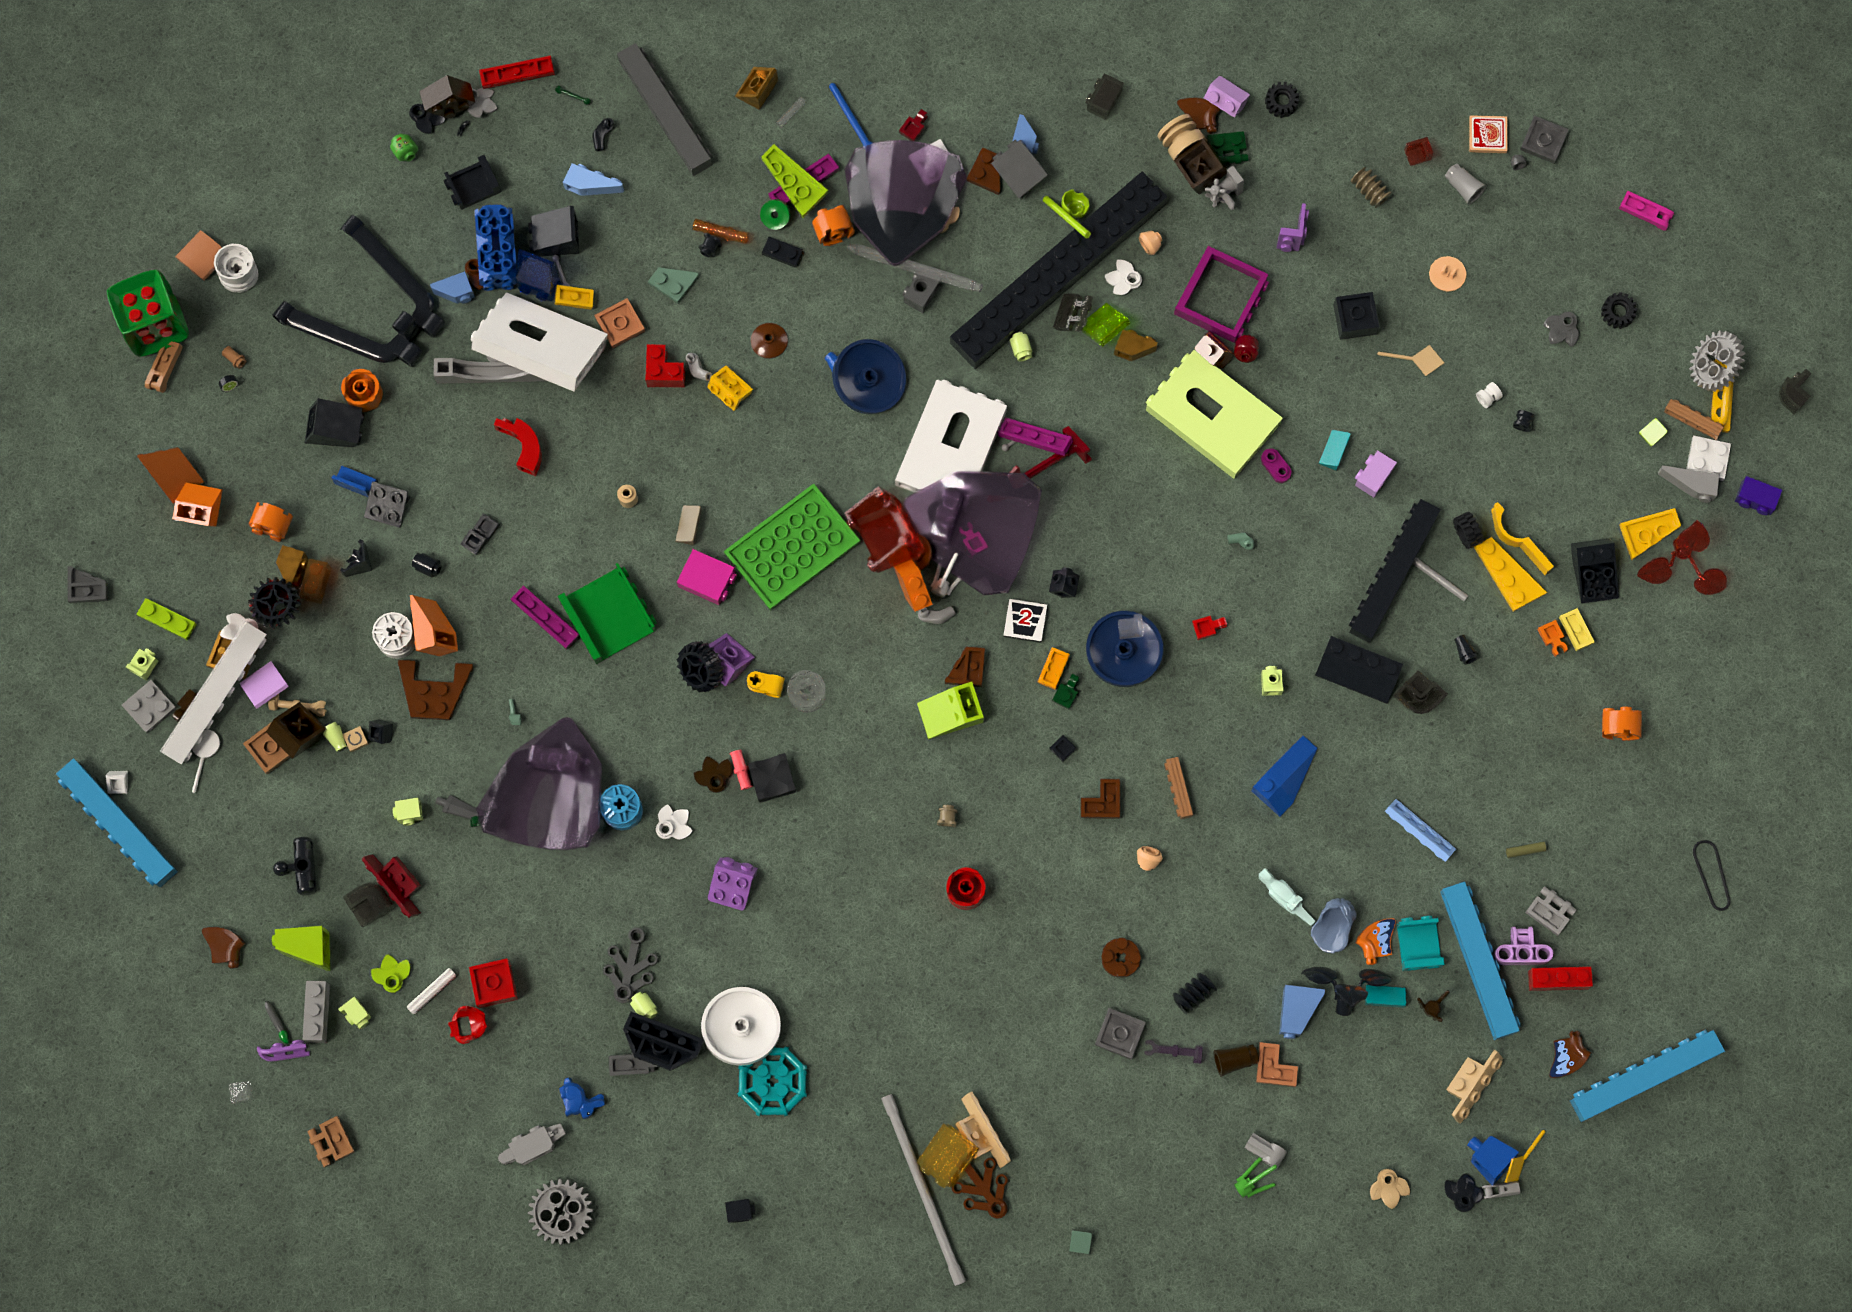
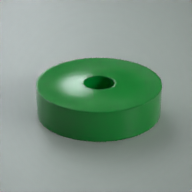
(767, 217)

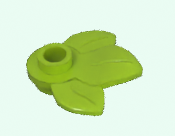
(390, 971)

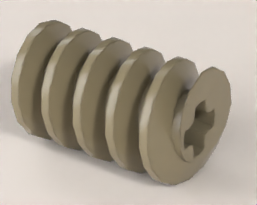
(1370, 187)

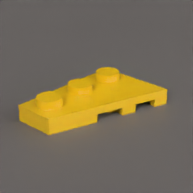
(1648, 530)

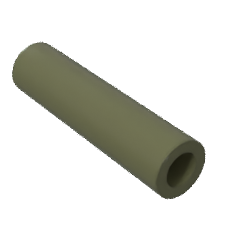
(1525, 849)

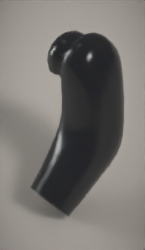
(600, 132)

